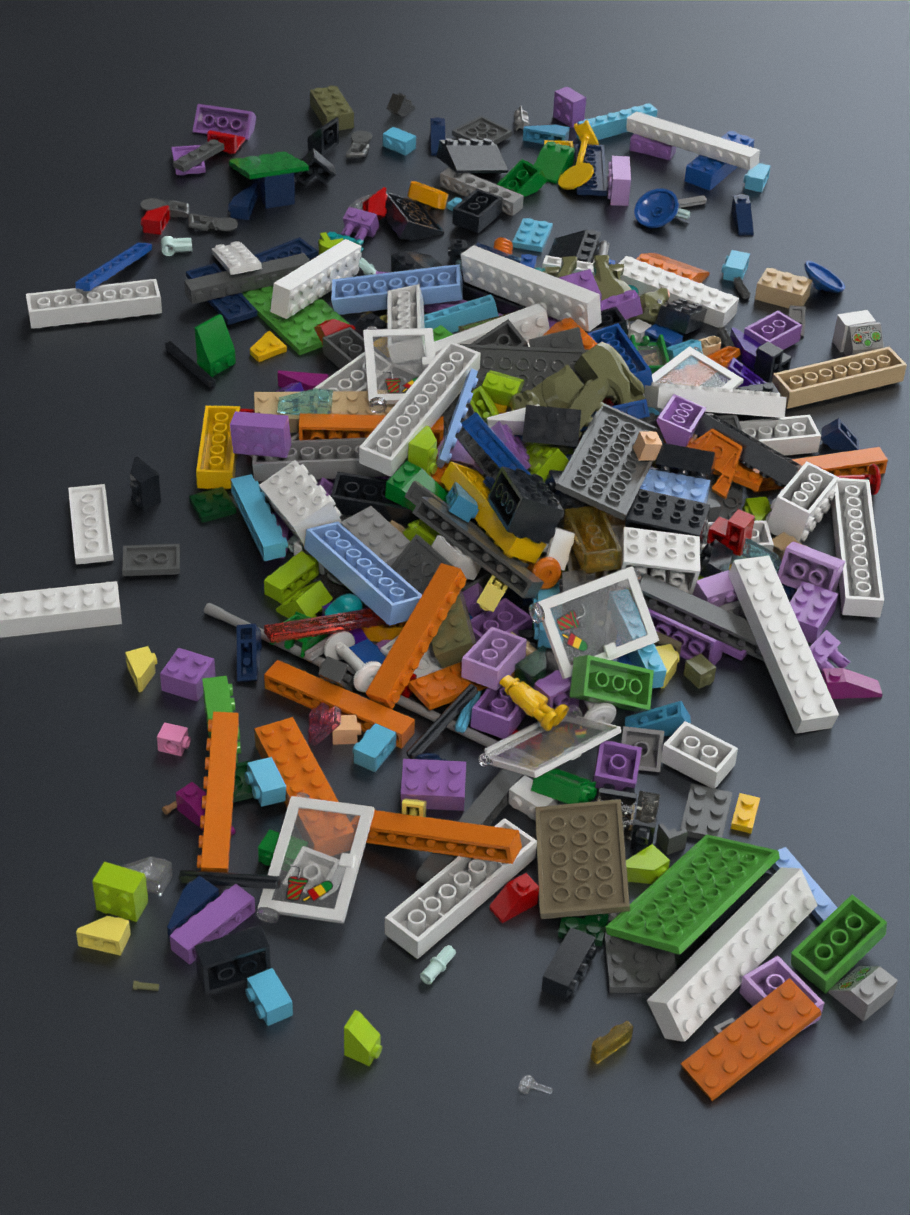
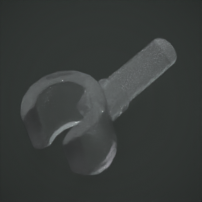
(528, 1083)

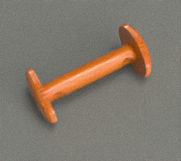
(547, 570)

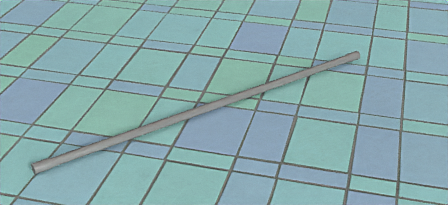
(411, 705)

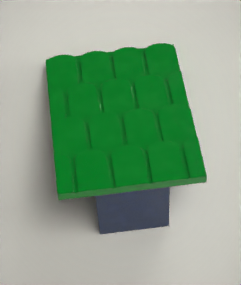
(273, 175)

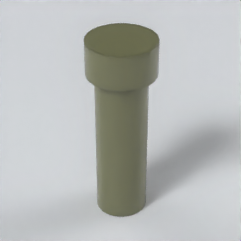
(145, 986)

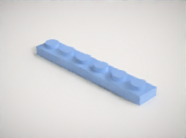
(455, 424)
(825, 905)

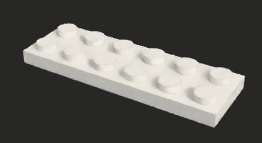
(236, 258)
(90, 524)

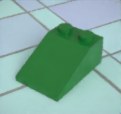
(555, 160)
(524, 178)
(214, 346)
(403, 478)

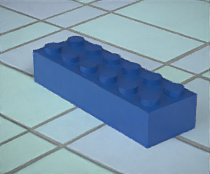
(709, 172)
(619, 340)

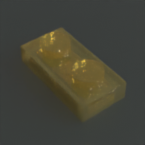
(608, 1044)

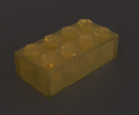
(593, 539)

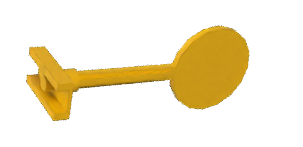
(581, 172)

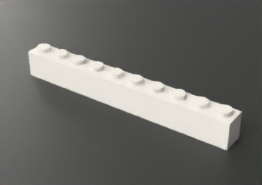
(693, 140)

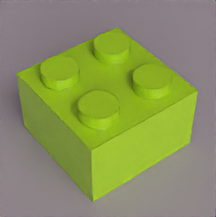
(120, 891)

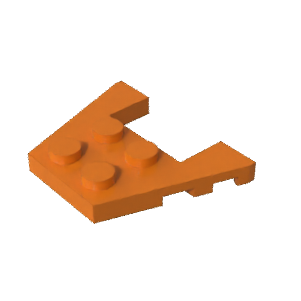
(727, 458)

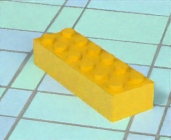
(216, 457)

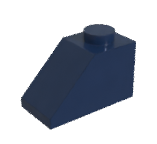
(839, 436)

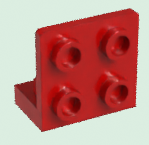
(231, 142)

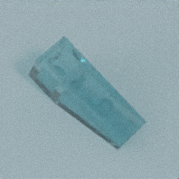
(310, 401)
(753, 549)

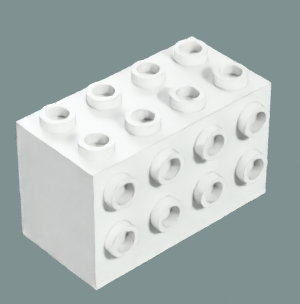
(299, 500)
(802, 502)
(663, 556)

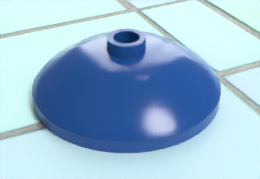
(656, 208)
(823, 278)

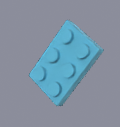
(532, 235)

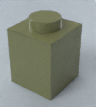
(700, 671)

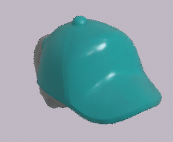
(345, 603)

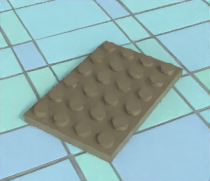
(581, 859)

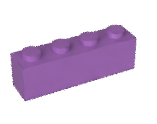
(212, 922)

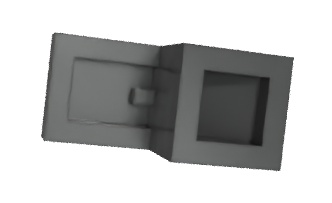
(798, 314)

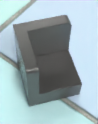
(671, 840)

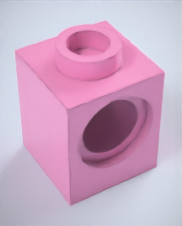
(173, 739)

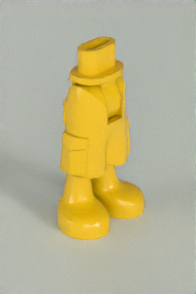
(533, 702)

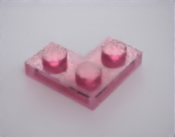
(323, 722)

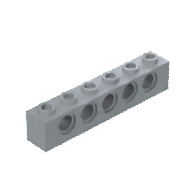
(466, 183)

